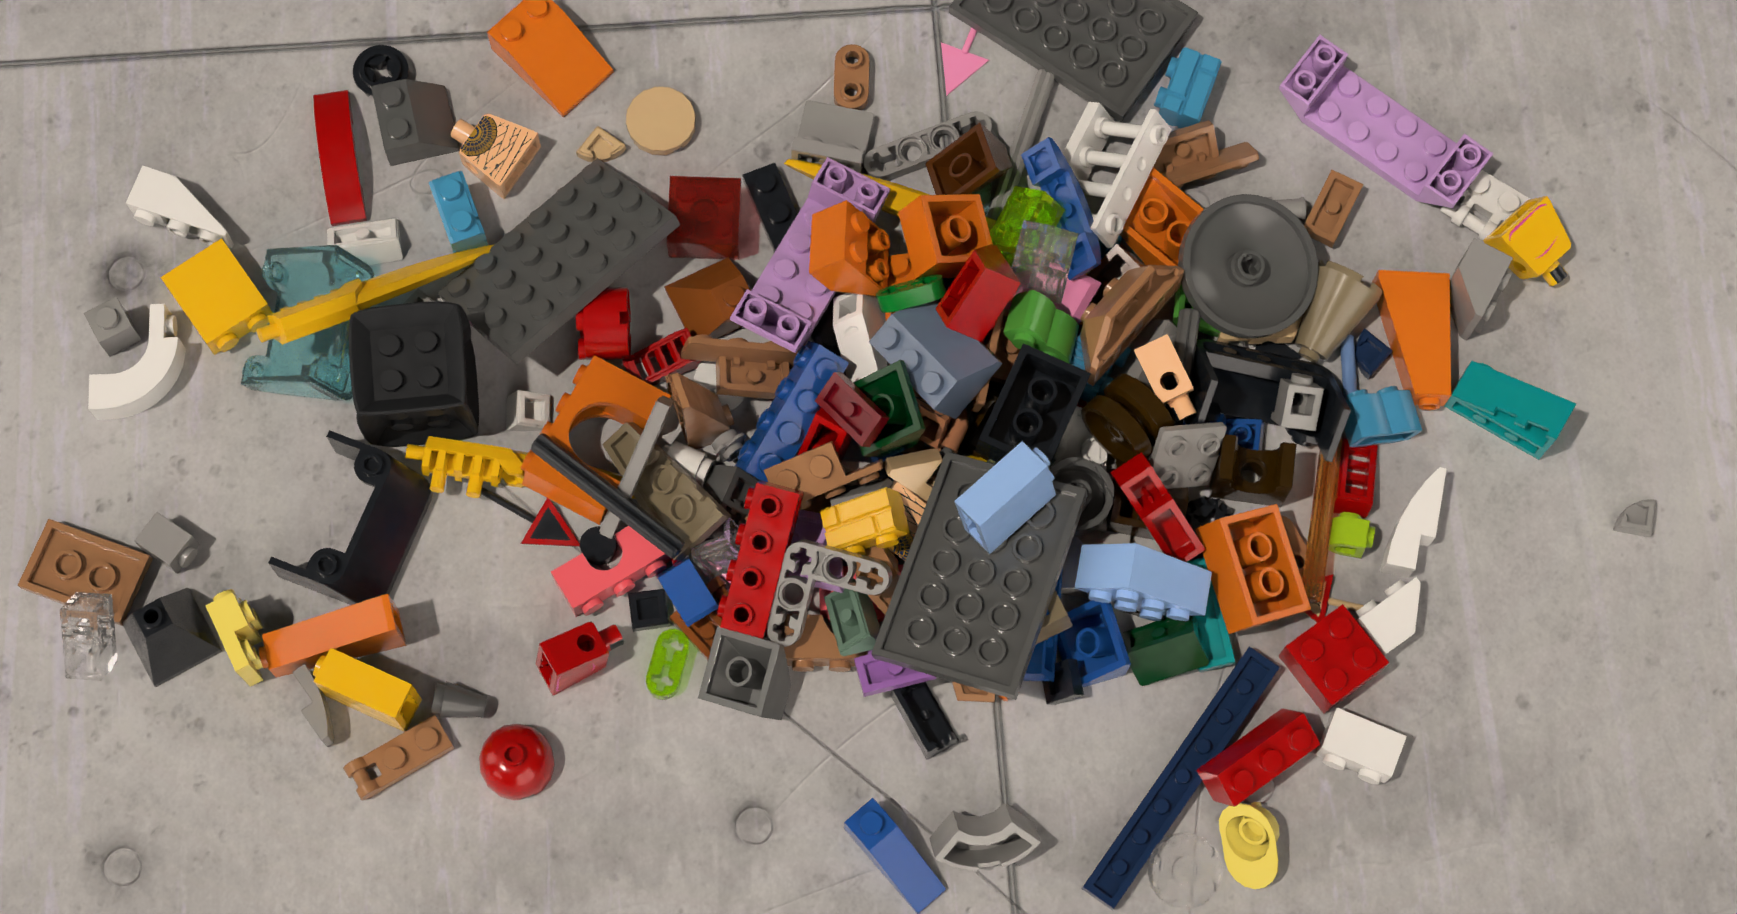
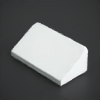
(369, 241)

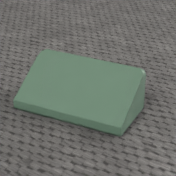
(852, 621)

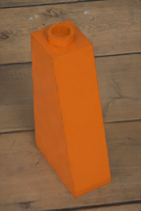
(1418, 332)
(353, 630)

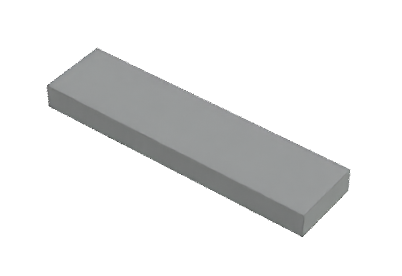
(639, 460)

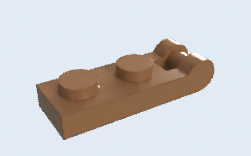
(399, 757)

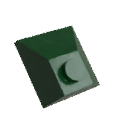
(894, 395)

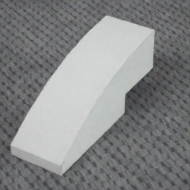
(1414, 527)

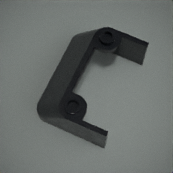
(1247, 385)
(381, 535)

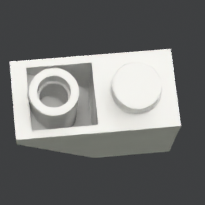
(1394, 618)

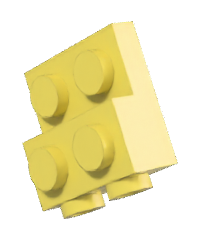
(238, 630)

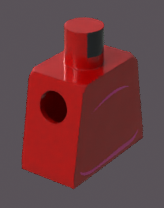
(575, 655)

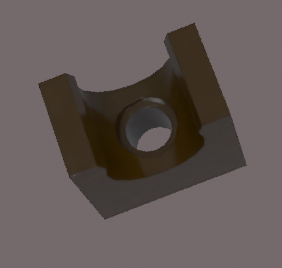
(1272, 467)

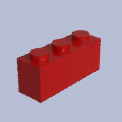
(1258, 757)

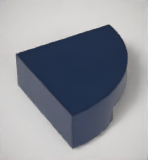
(1370, 353)

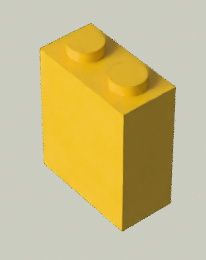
(218, 297)
(366, 689)

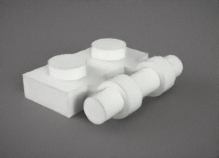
(1490, 199)

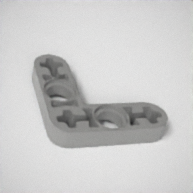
(818, 570)

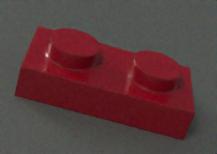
(852, 409)

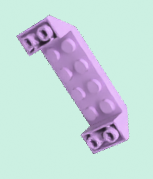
(1380, 129)
(786, 297)

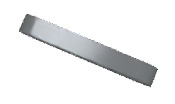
(924, 141)

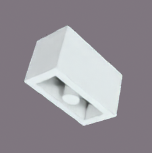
(1360, 746)

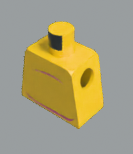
(1534, 241)

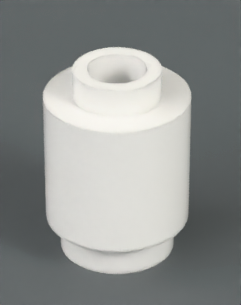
(690, 460)

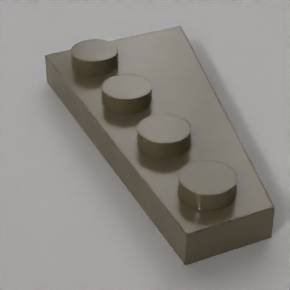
(668, 491)

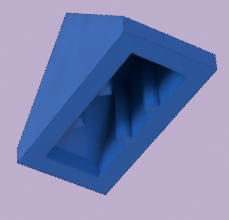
(687, 591)

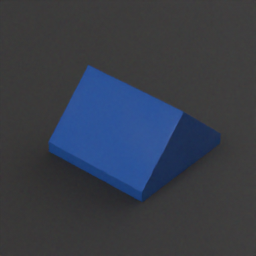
(1094, 643)

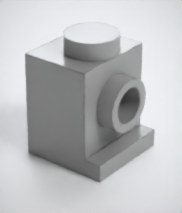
(1306, 410)

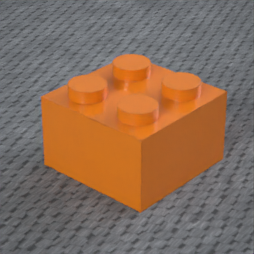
(943, 232)

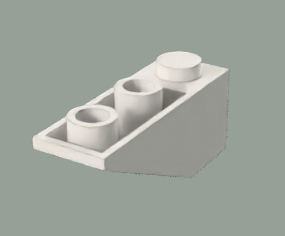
(166, 201)
(855, 323)

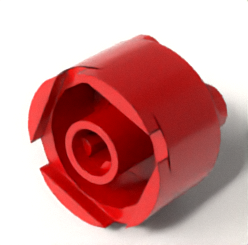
(605, 326)

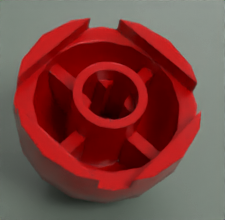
(516, 761)

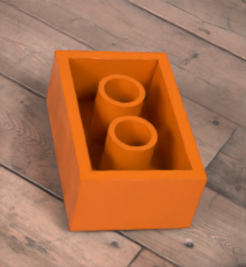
(1253, 568)

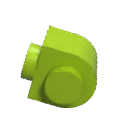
(1350, 535)

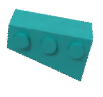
(1510, 408)

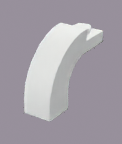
(148, 380)

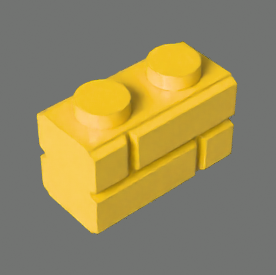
(866, 521)

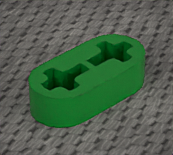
(911, 293)

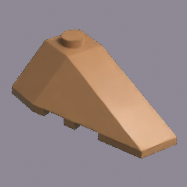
(698, 411)

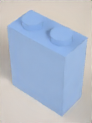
(1006, 496)

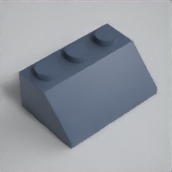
(940, 362)

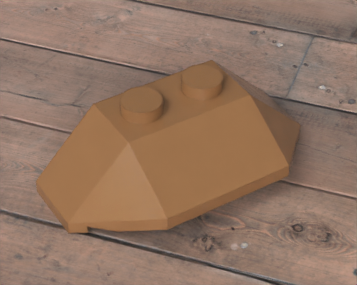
(1124, 313)

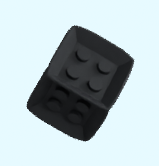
(413, 373)

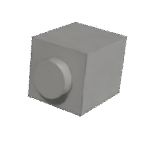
(112, 326)
(167, 543)

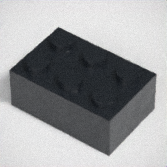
(1033, 405)

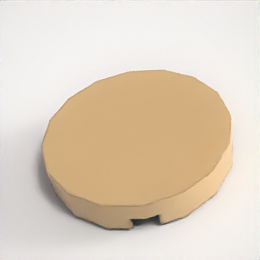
(660, 120)

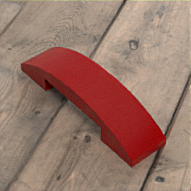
(338, 158)

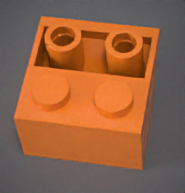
(848, 251)

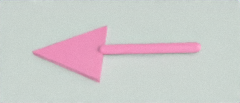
(960, 63)

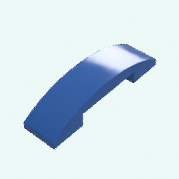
(1053, 174)

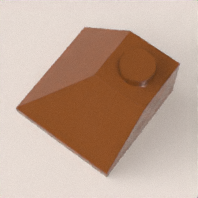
(709, 299)

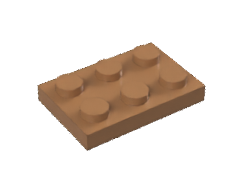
(81, 562)

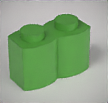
(1040, 325)

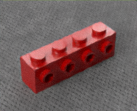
(760, 557)

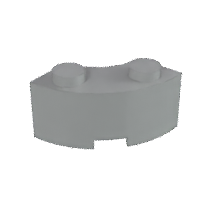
(985, 839)

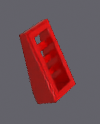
(656, 350)
(1352, 498)

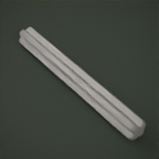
(1023, 140)

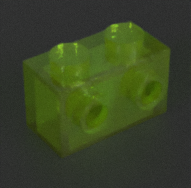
(1023, 205)

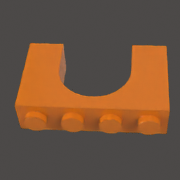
(599, 392)

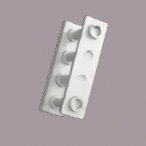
(1085, 152)

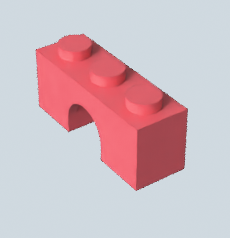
(588, 587)

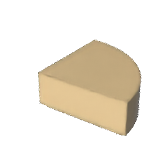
(601, 146)

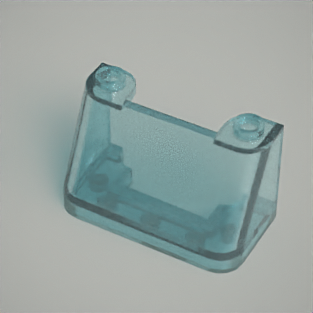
(318, 362)

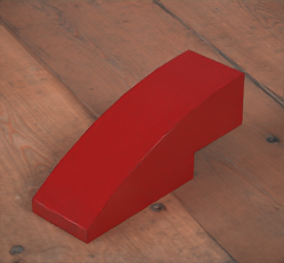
(1157, 509)

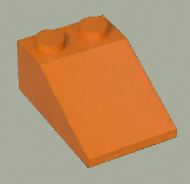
(549, 53)
(1159, 221)

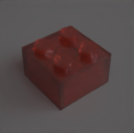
(707, 216)

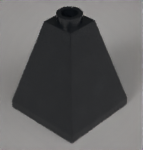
(170, 636)

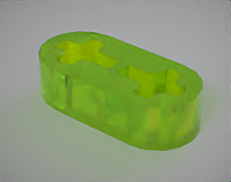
(659, 661)

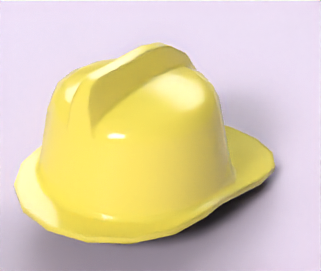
(1250, 844)

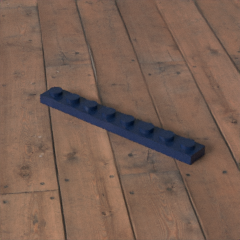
(1180, 778)

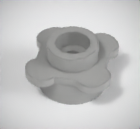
(728, 445)

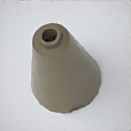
(1335, 310)

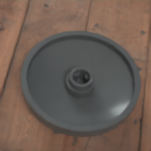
(1248, 266)

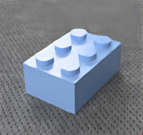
(1143, 581)

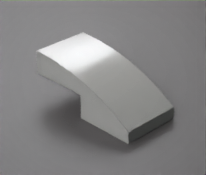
(318, 711)

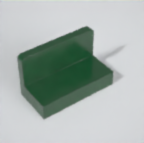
(1164, 649)

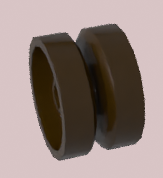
(1126, 418)

